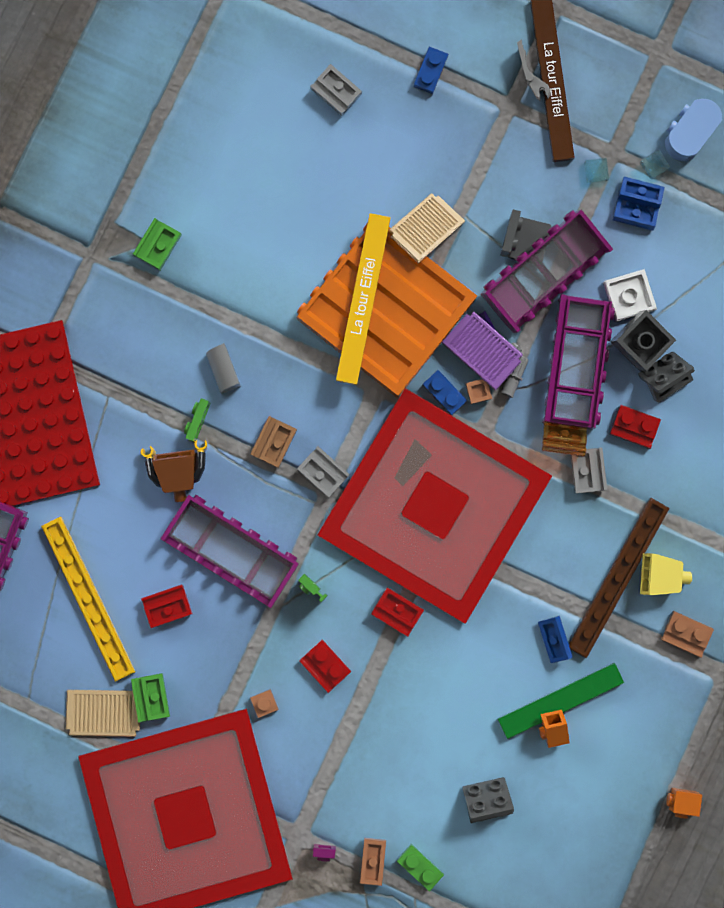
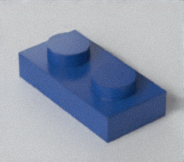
(431, 70)
(444, 392)
(555, 639)

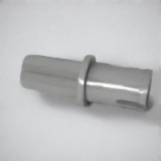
(514, 378)

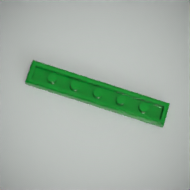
(561, 699)

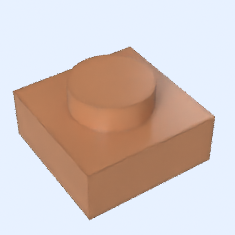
(478, 391)
(264, 703)

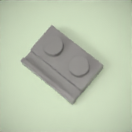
(336, 89)
(323, 471)
(589, 471)

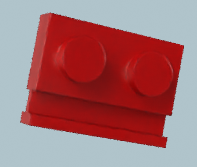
(635, 426)
(166, 606)
(397, 611)
(325, 666)

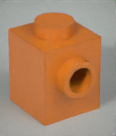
(554, 729)
(684, 802)

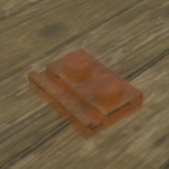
(564, 439)

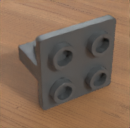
(667, 376)
(488, 800)

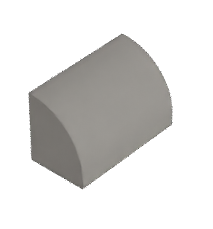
(223, 368)

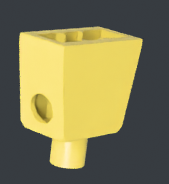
(662, 575)

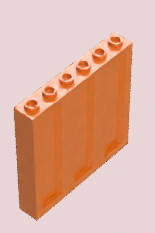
(409, 316)

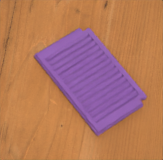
(483, 350)

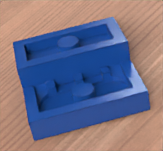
(638, 203)

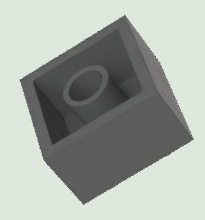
(643, 340)

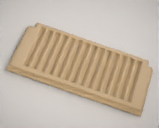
(425, 227)
(101, 713)

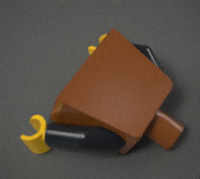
(176, 470)

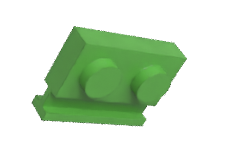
(157, 244)
(309, 586)
(150, 697)

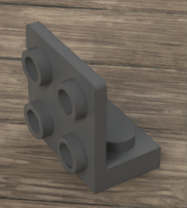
(522, 234)

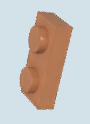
(373, 861)

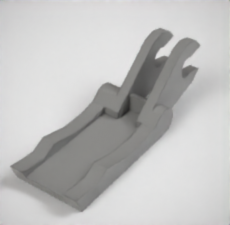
(533, 82)

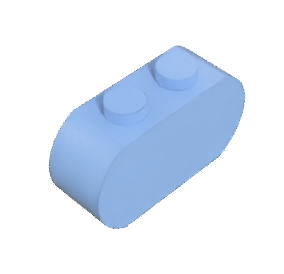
(692, 129)

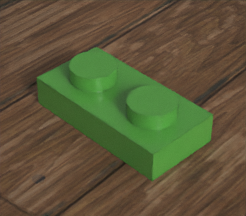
(193, 428)
(420, 867)

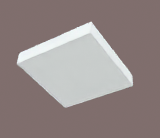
(630, 295)

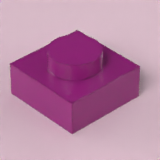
(324, 852)

